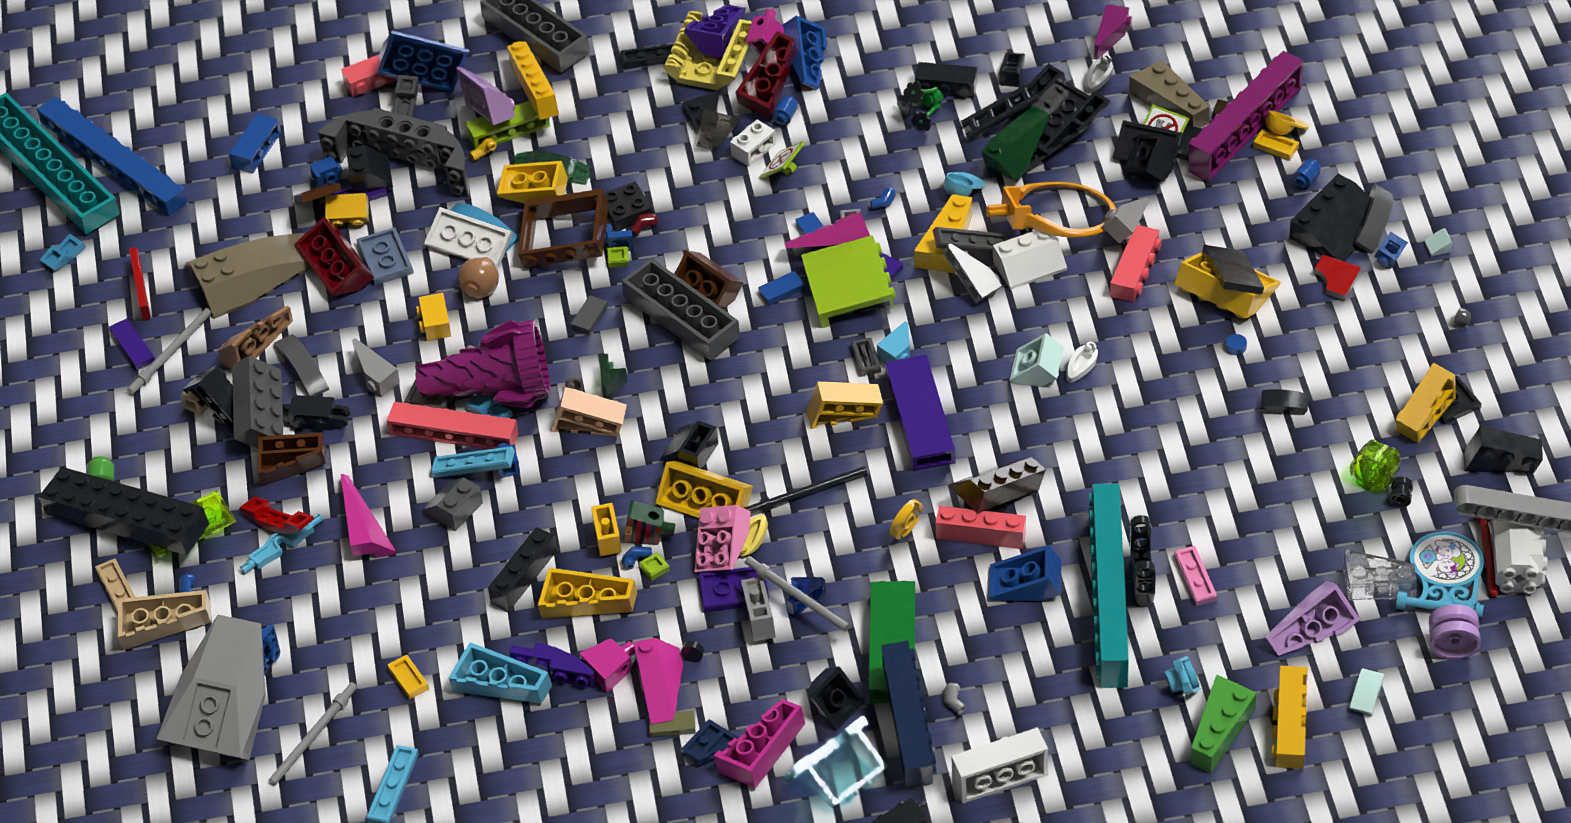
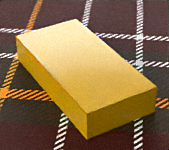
(1276, 144)
(408, 677)

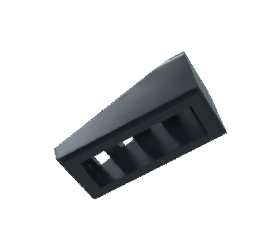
(1011, 72)

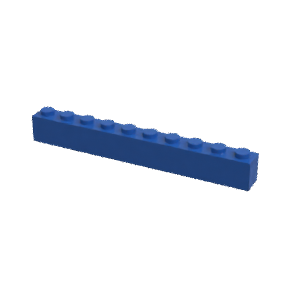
(112, 156)

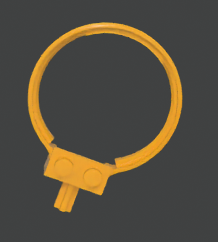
(1021, 216)

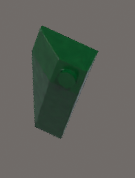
(1014, 146)

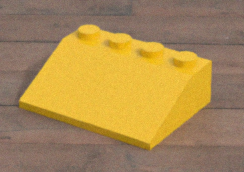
(1198, 278)

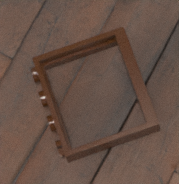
(559, 206)

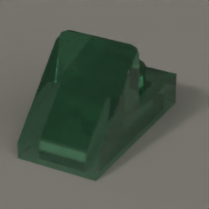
(611, 378)

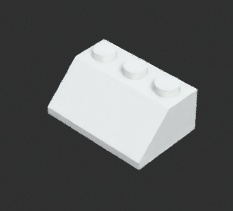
(1028, 258)

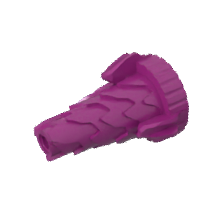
(505, 363)

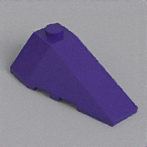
(715, 31)

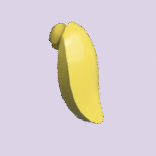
(756, 535)

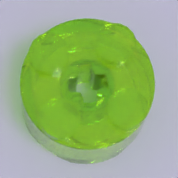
(1375, 466)

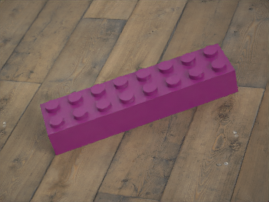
(1244, 116)

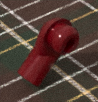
(644, 220)

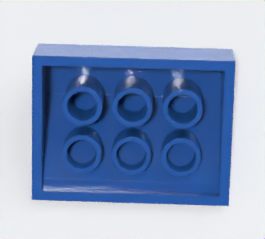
(427, 59)

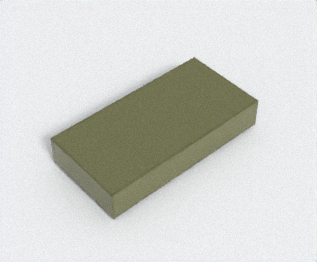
(682, 724)

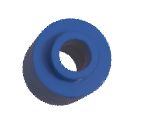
(785, 110)
(1306, 173)

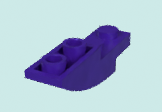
(560, 664)

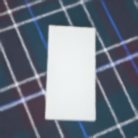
(467, 237)

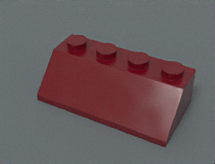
(333, 258)

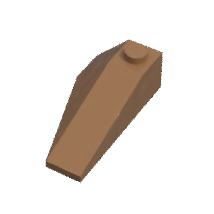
(255, 338)

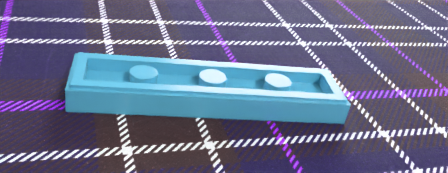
(472, 462)
(392, 785)

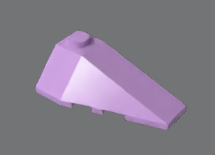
(1318, 616)

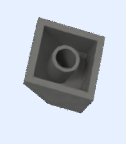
(455, 503)

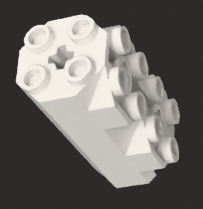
(1518, 557)

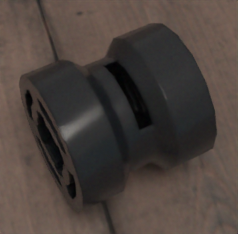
(1401, 492)

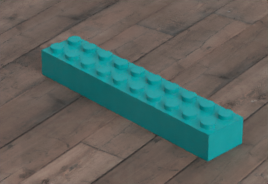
(53, 168)
(1109, 586)

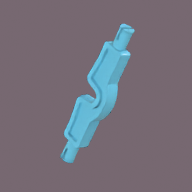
(272, 550)

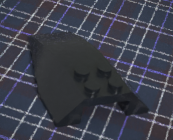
(1068, 108)

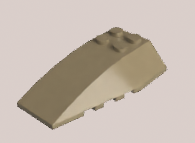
(246, 271)

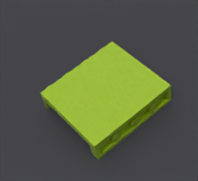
(847, 277)

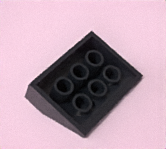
(1332, 219)

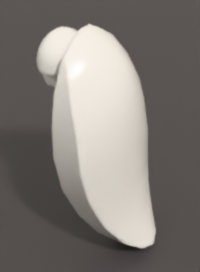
(1081, 362)

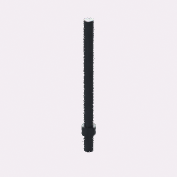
(767, 503)

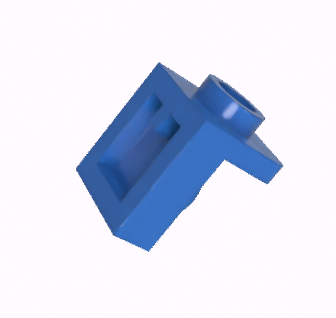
(619, 238)

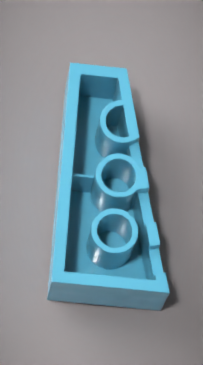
(499, 676)

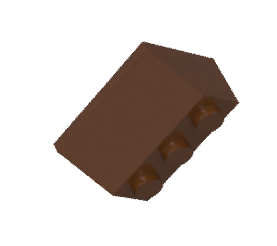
(708, 278)

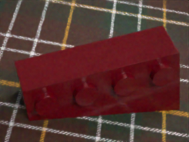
(767, 77)

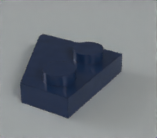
(707, 742)

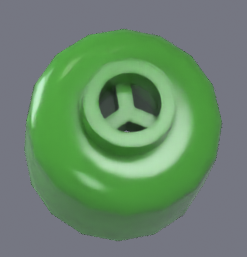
(101, 467)

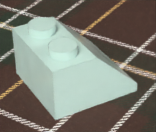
(1037, 362)

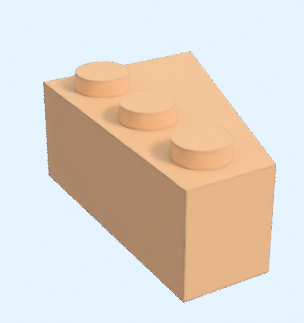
(588, 413)

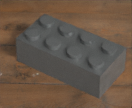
(256, 400)

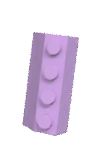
(485, 98)

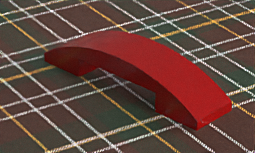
(276, 521)

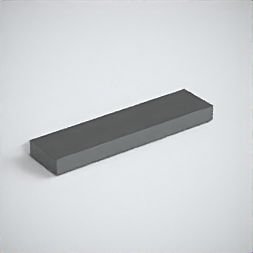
(967, 239)

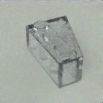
(1377, 577)

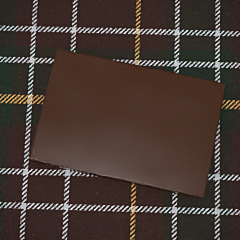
(317, 192)

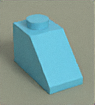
(895, 345)

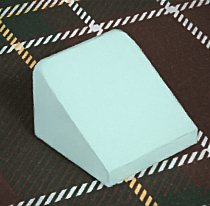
(1438, 243)

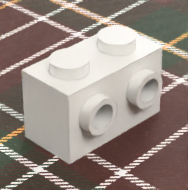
(753, 142)

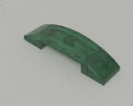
(575, 170)

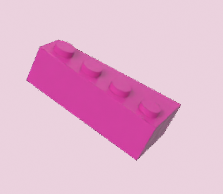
(759, 748)

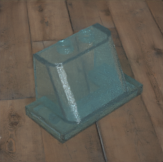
(840, 766)

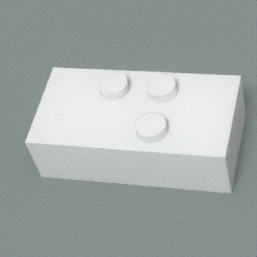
(1000, 765)

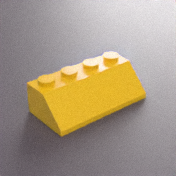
(692, 488)

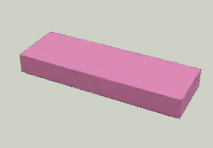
(1195, 575)

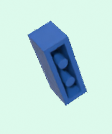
(255, 143)

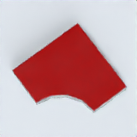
(1338, 276)

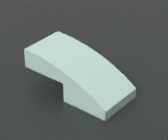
(1366, 691)

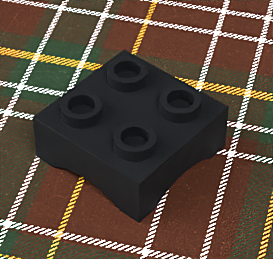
(626, 205)

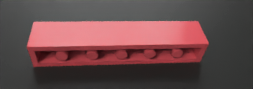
(450, 426)

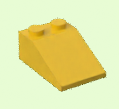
(532, 181)

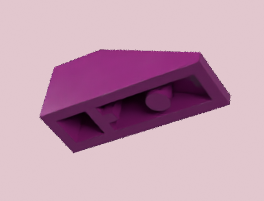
(1112, 28)

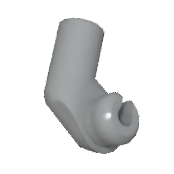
(950, 698)

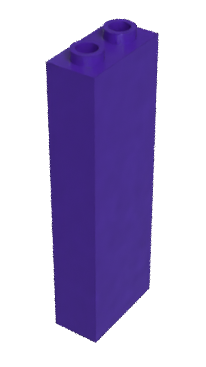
(920, 413)

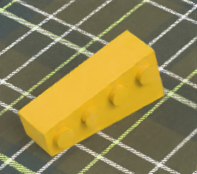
(955, 215)
(581, 594)
(1290, 717)

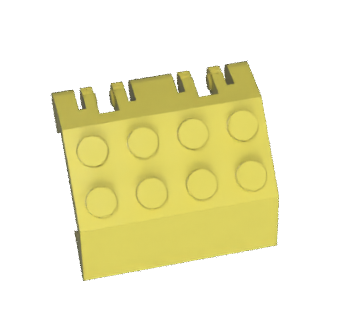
(695, 69)

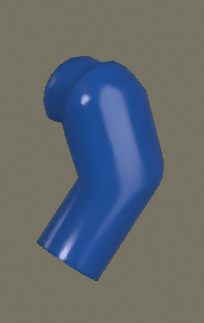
(885, 200)

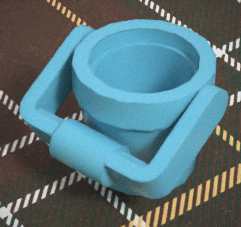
(1182, 677)

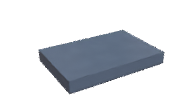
(385, 256)

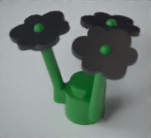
(912, 95)

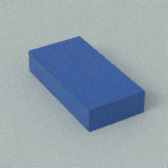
(781, 288)

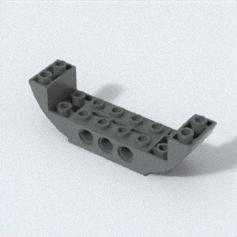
(399, 138)

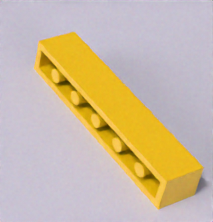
(532, 80)

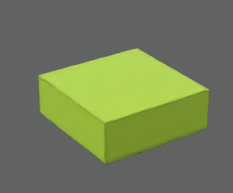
(618, 257)
(654, 566)

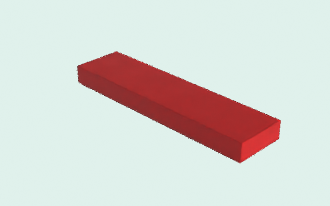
(140, 284)

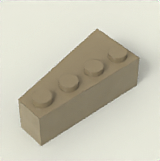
(1165, 89)

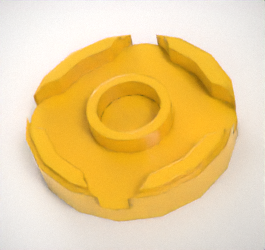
(906, 519)

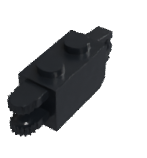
(315, 413)

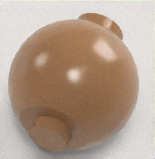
(478, 277)

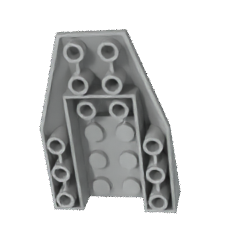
(220, 691)

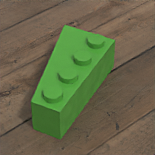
(1222, 720)

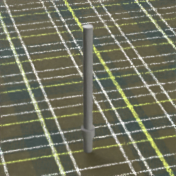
(145, 375)
(766, 572)
(339, 702)

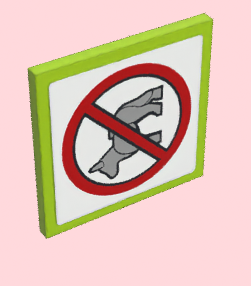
(1166, 119)
(783, 161)

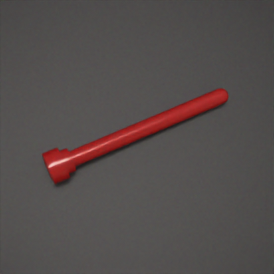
(1488, 555)

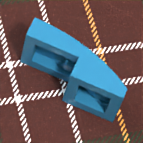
(60, 256)
(486, 406)

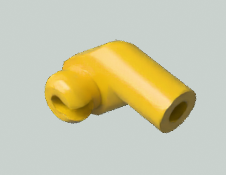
(484, 148)

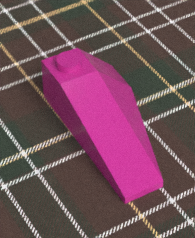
(842, 231)
(660, 676)

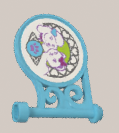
(1445, 564)

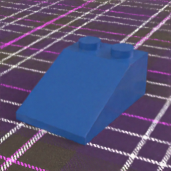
(1026, 577)

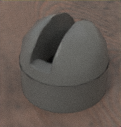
(1462, 317)
(576, 381)

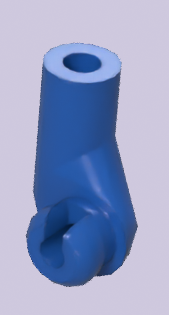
(633, 554)
(186, 583)

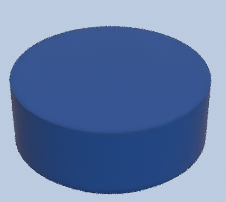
(1236, 344)

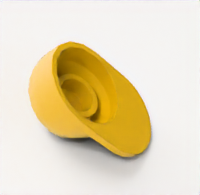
(1283, 124)

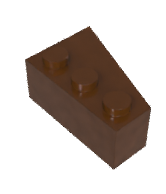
(288, 455)

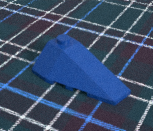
(809, 44)

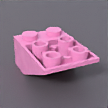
(720, 537)

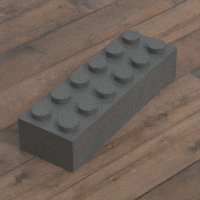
(542, 29)
(680, 309)

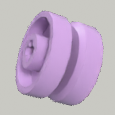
(1454, 632)

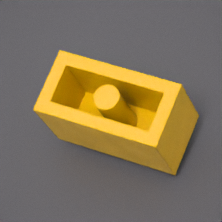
(347, 209)
(435, 317)
(606, 529)

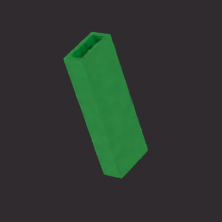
(890, 622)

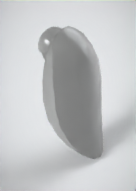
(1098, 73)

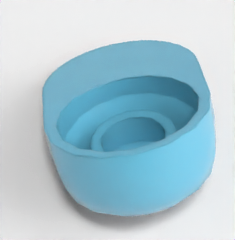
(961, 183)

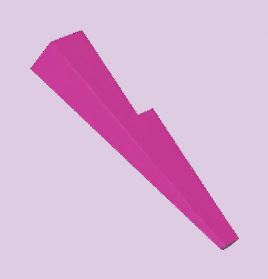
(364, 530)

